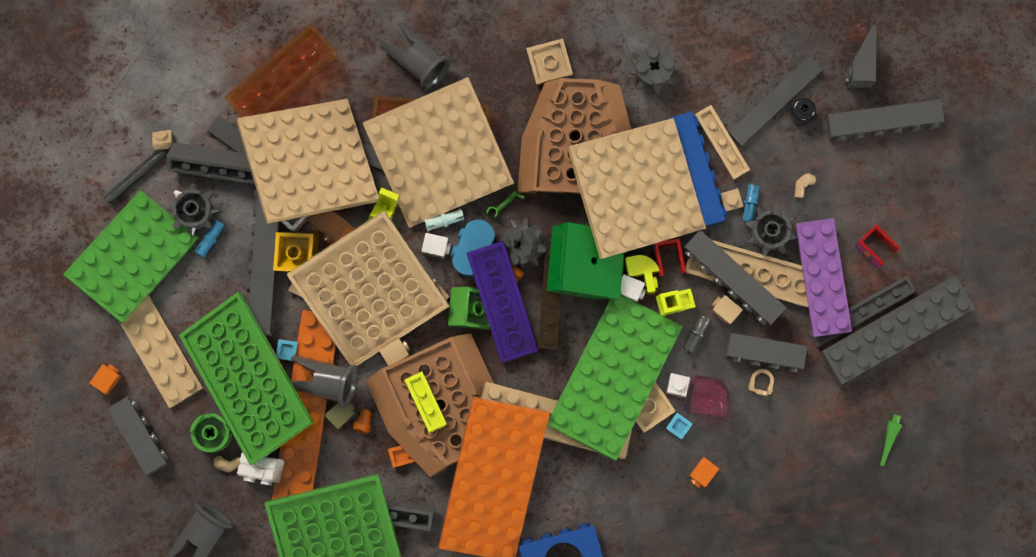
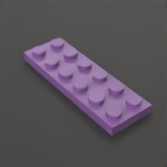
(823, 277)

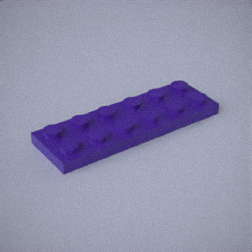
(502, 301)

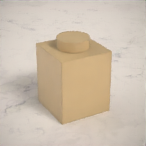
(726, 309)
(395, 352)

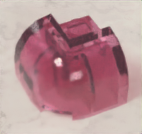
(709, 397)

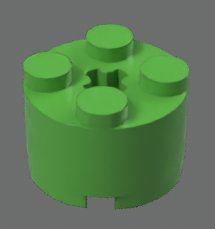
(200, 436)

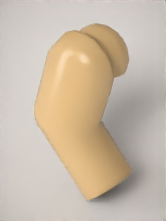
(802, 183)
(226, 466)

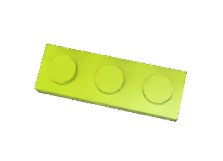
(425, 402)

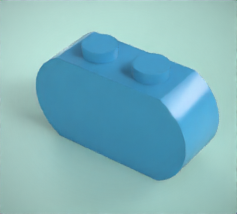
(474, 236)

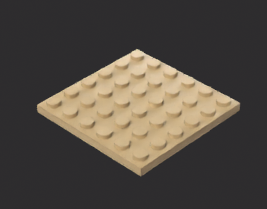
(438, 152)
(307, 160)
(636, 188)
(368, 289)

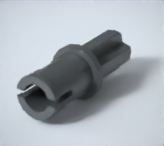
(697, 334)

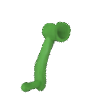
(507, 201)

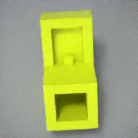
(387, 203)
(643, 266)
(675, 302)

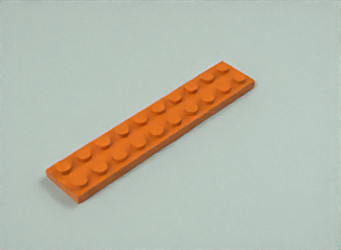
(303, 450)

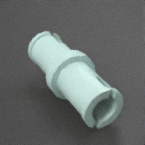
(444, 220)

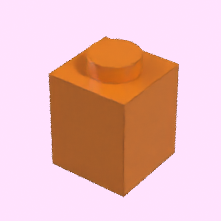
(106, 378)
(703, 473)

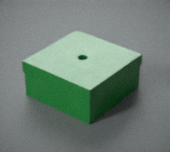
(577, 266)

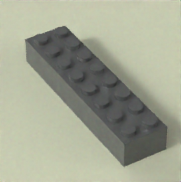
(897, 330)

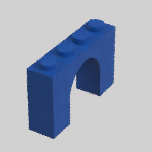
(583, 539)

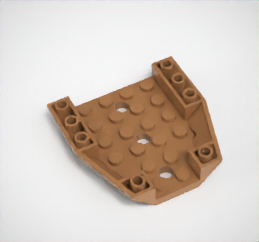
(554, 119)
(454, 377)

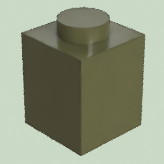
(340, 416)

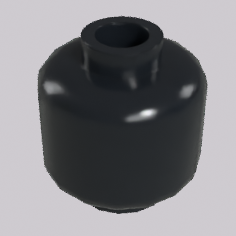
(799, 115)

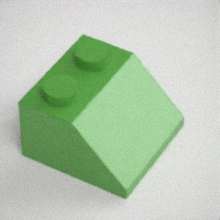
(467, 309)

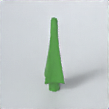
(893, 429)

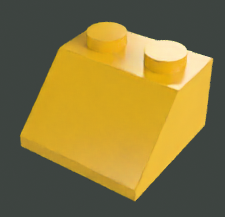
(293, 250)

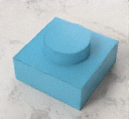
(286, 349)
(679, 426)

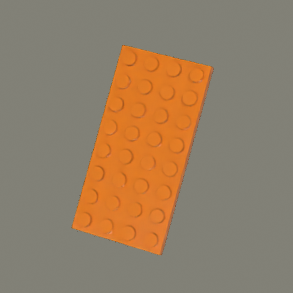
(493, 478)

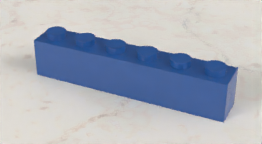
(701, 175)

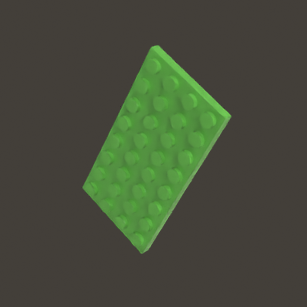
(614, 376)
(246, 378)

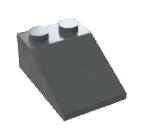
(862, 71)

